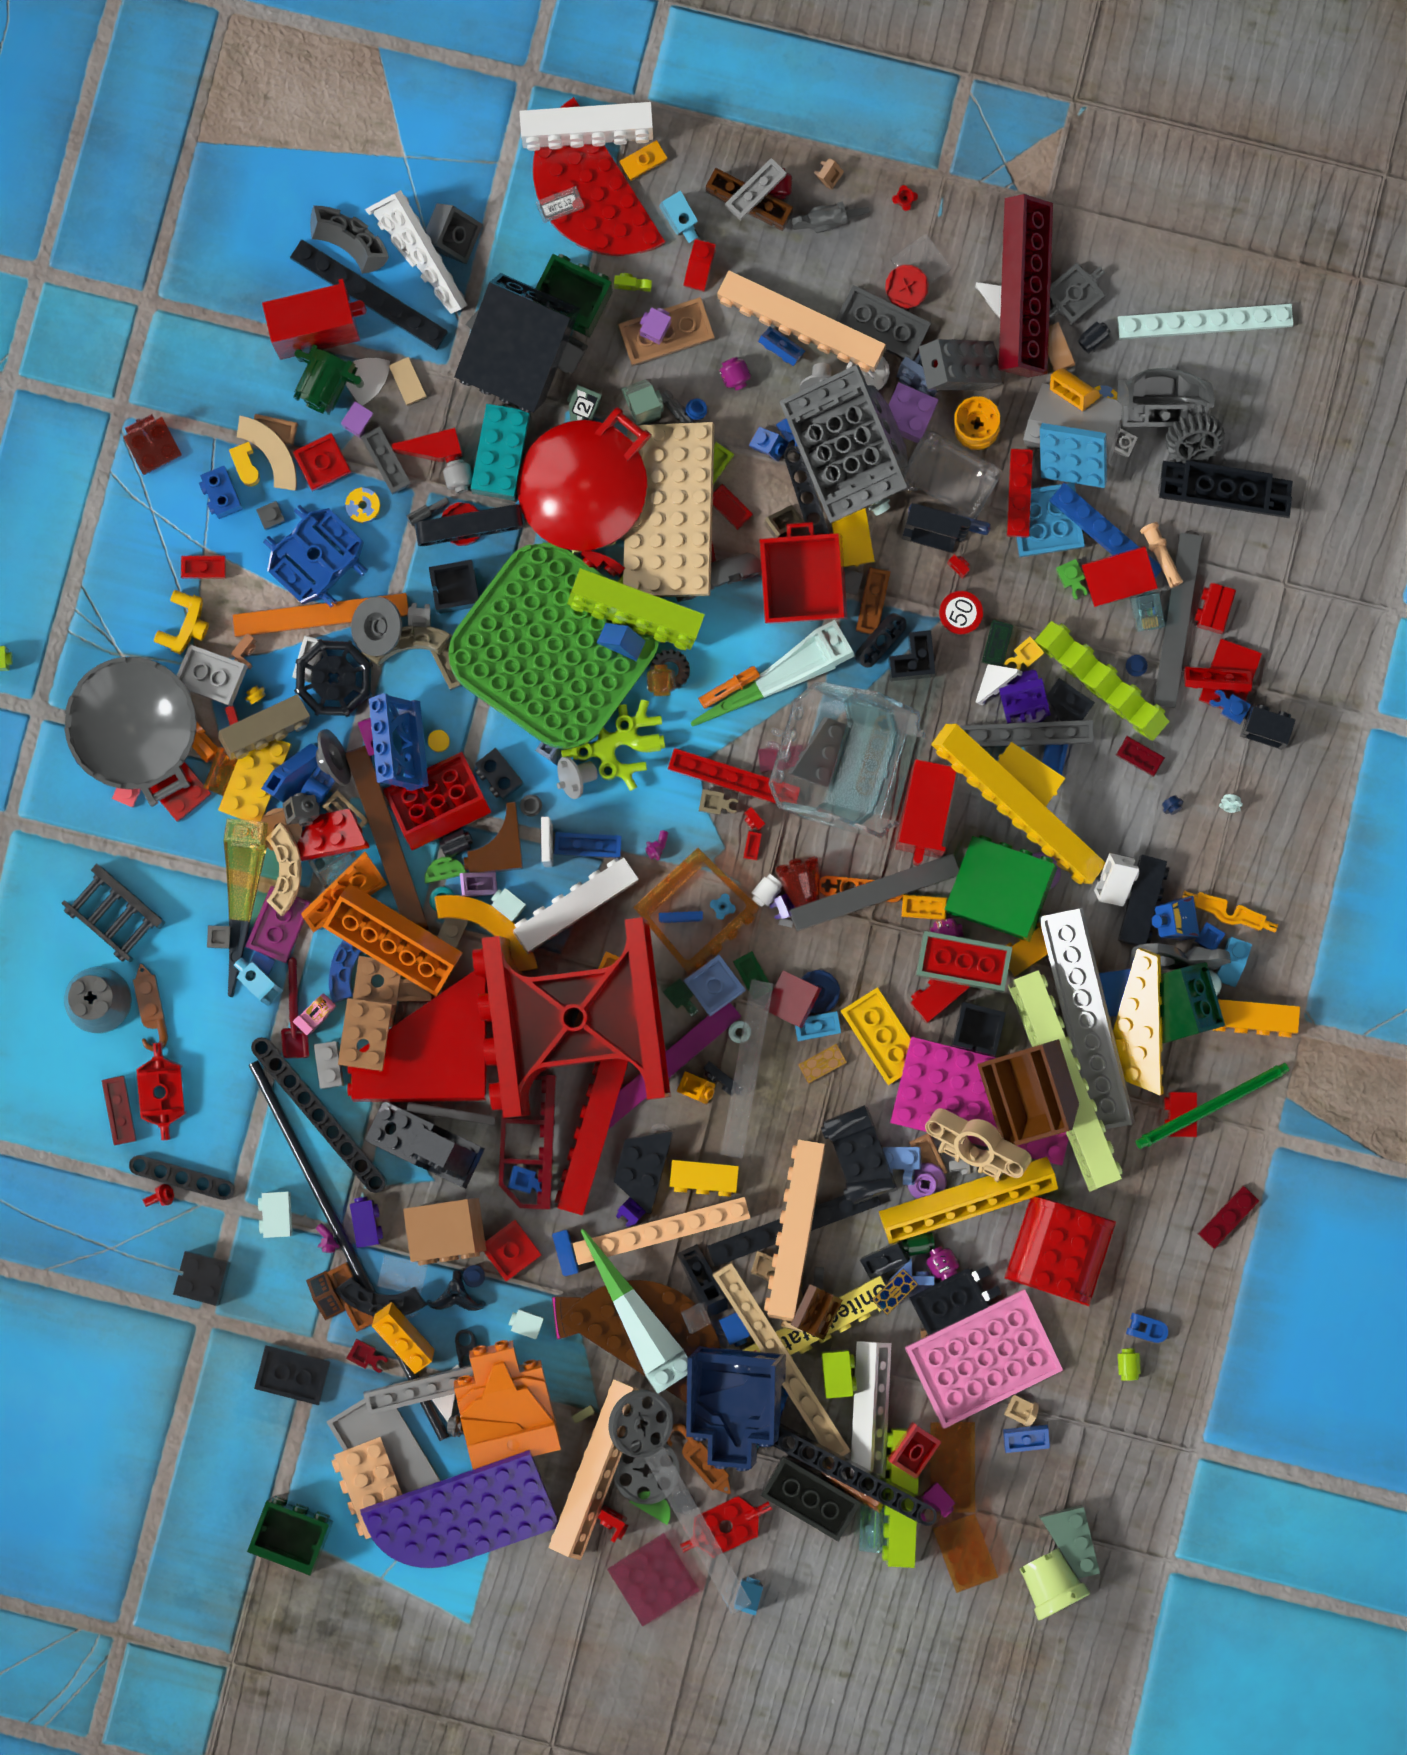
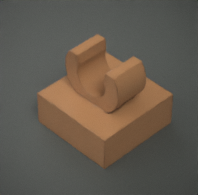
(829, 173)

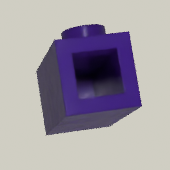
(365, 1222)

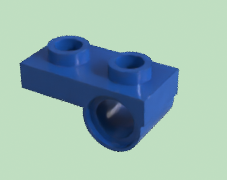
(318, 785)

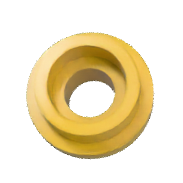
(255, 694)

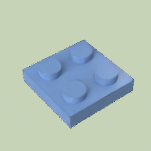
(714, 985)

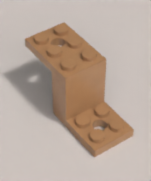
(369, 1015)

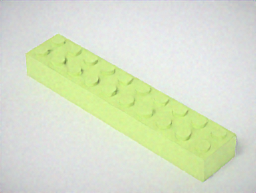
(1087, 1135)

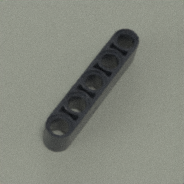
(468, 525)

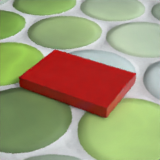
(1119, 576)
(1231, 657)

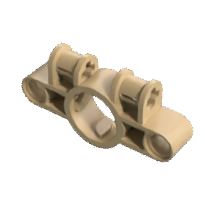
(954, 1133)

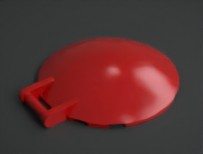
(584, 483)

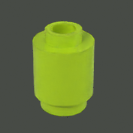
(1129, 1364)

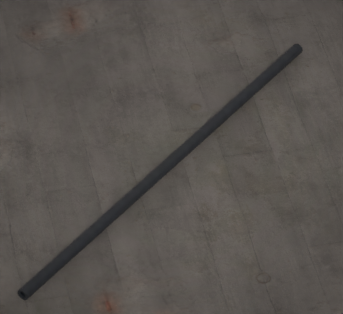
(332, 1219)

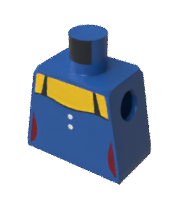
(1177, 919)

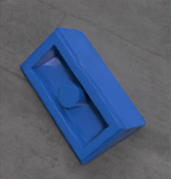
(565, 1253)

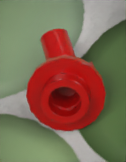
(161, 1195)

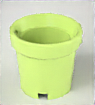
(1052, 1584)

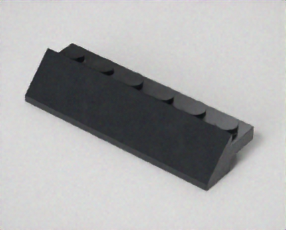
(1225, 488)

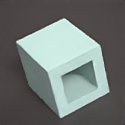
(508, 904)
(526, 1323)

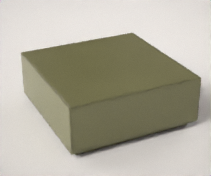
(583, 1414)

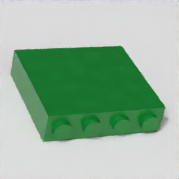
(1001, 887)

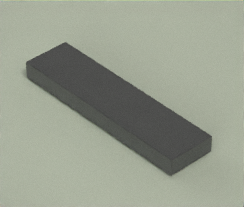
(451, 1114)

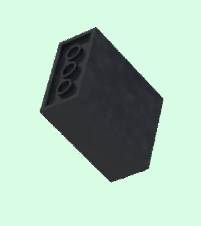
(516, 343)

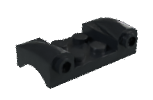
(859, 1155)

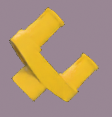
(192, 625)

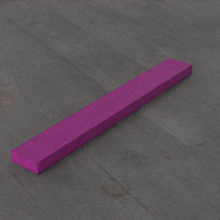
(677, 1057)

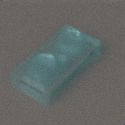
(871, 1530)

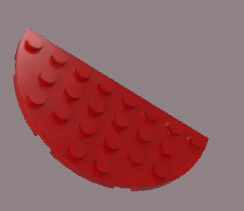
(612, 214)

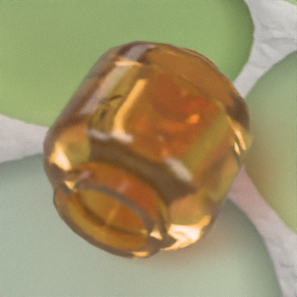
(661, 680)

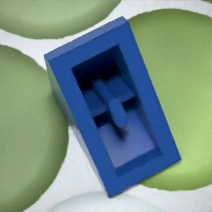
(621, 640)

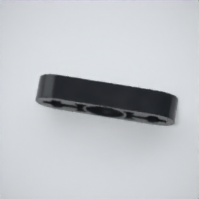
(895, 632)

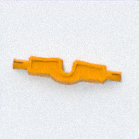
(1241, 914)

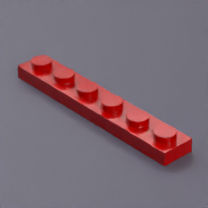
(721, 775)

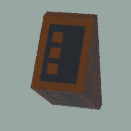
(325, 1295)

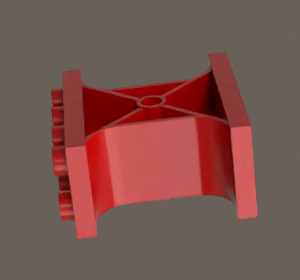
(536, 1027)

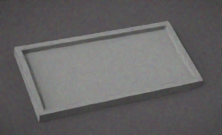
(404, 1452)

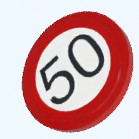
(961, 612)

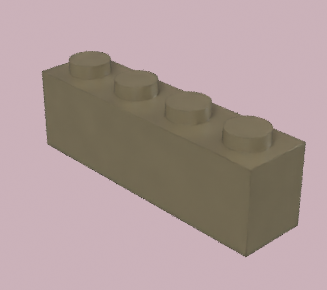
(264, 727)

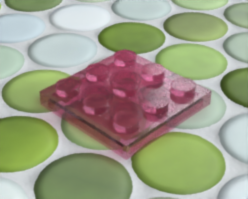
(653, 1579)

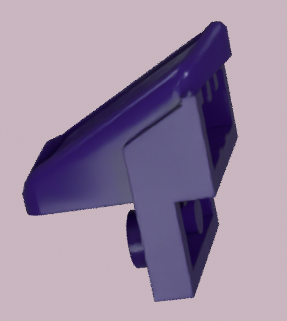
(1025, 699)

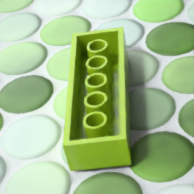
(635, 609)
(899, 1528)

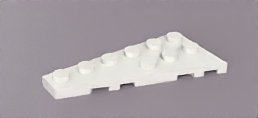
(416, 247)

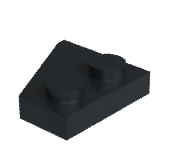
(1069, 702)

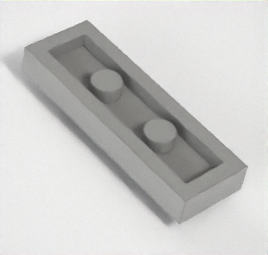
(755, 189)

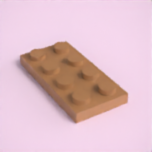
(687, 329)

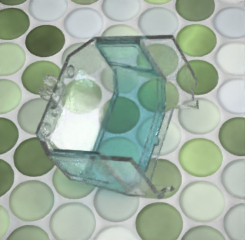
(863, 764)

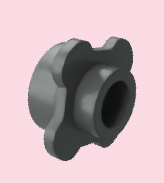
(455, 1426)

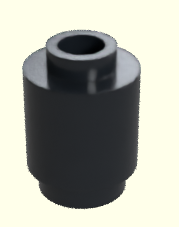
(1094, 337)
(456, 843)

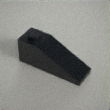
(702, 1281)

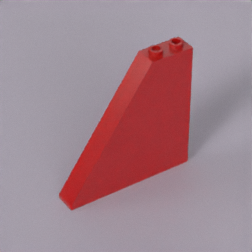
(431, 1052)

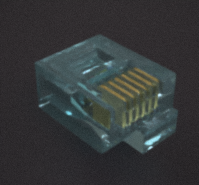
(1147, 611)

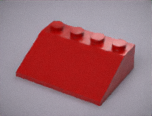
(440, 808)

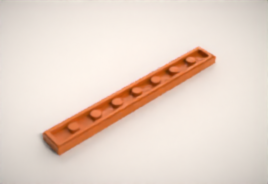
(305, 616)

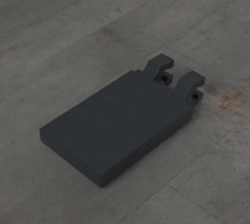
(953, 1299)

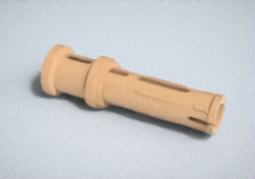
(1158, 545)

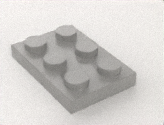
(211, 675)

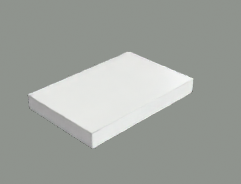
(547, 841)

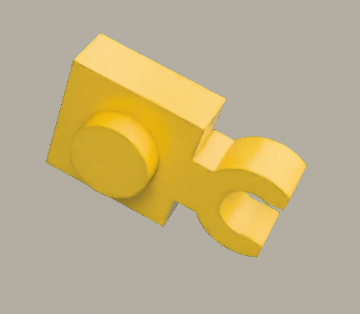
(1027, 653)

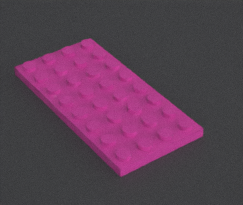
(950, 1080)

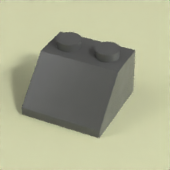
(453, 232)

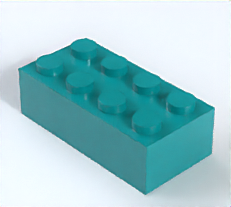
(500, 452)

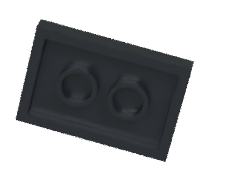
(292, 1375)

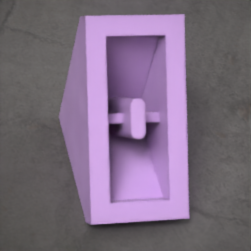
(478, 884)

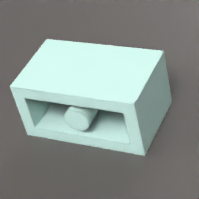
(276, 1214)

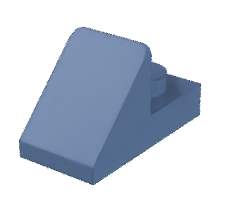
(921, 1277)

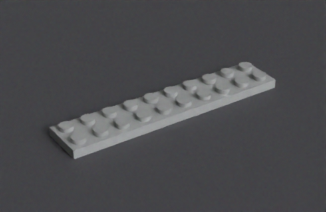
(1087, 1014)

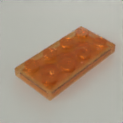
(955, 1463)

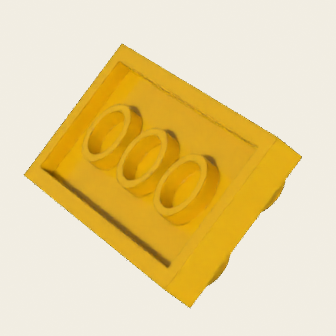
(244, 793)
(879, 1033)

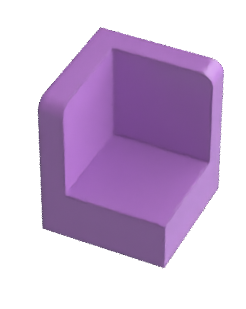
(356, 419)

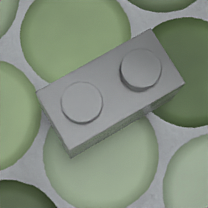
(329, 1071)

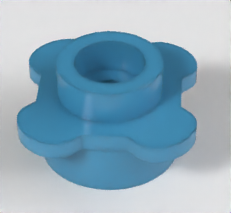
(716, 905)

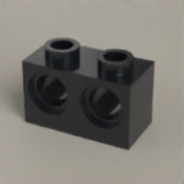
(502, 771)

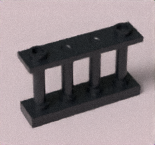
(133, 907)

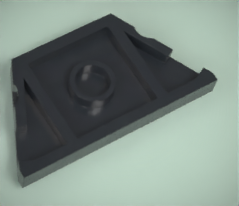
(642, 1167)

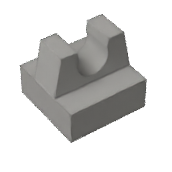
(419, 616)

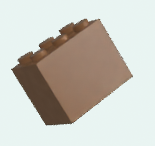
(445, 1231)

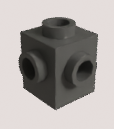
(301, 809)

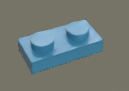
(819, 1026)

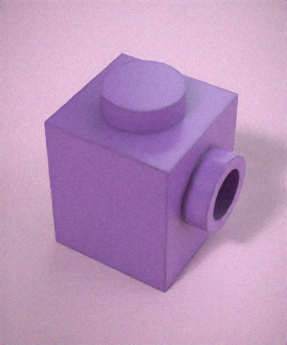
(655, 325)

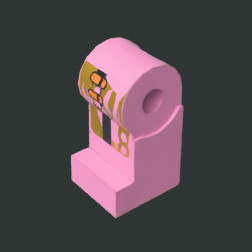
(315, 1014)

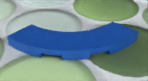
(341, 971)

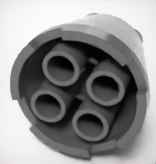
(107, 1010)

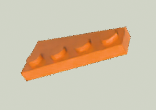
(360, 873)

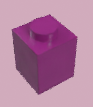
(937, 1496)

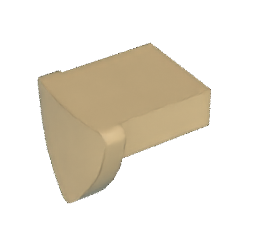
(1022, 1410)

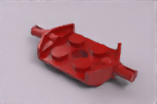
(162, 1073)
(741, 1515)

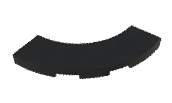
(370, 1302)

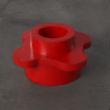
(911, 197)

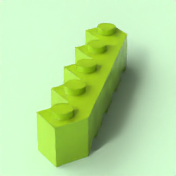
(1102, 680)

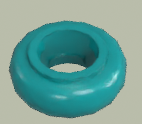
(436, 892)

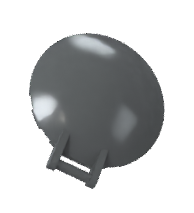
(132, 725)

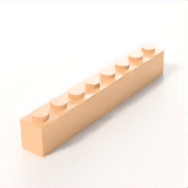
(801, 321)
(665, 1229)
(796, 1230)
(591, 1481)

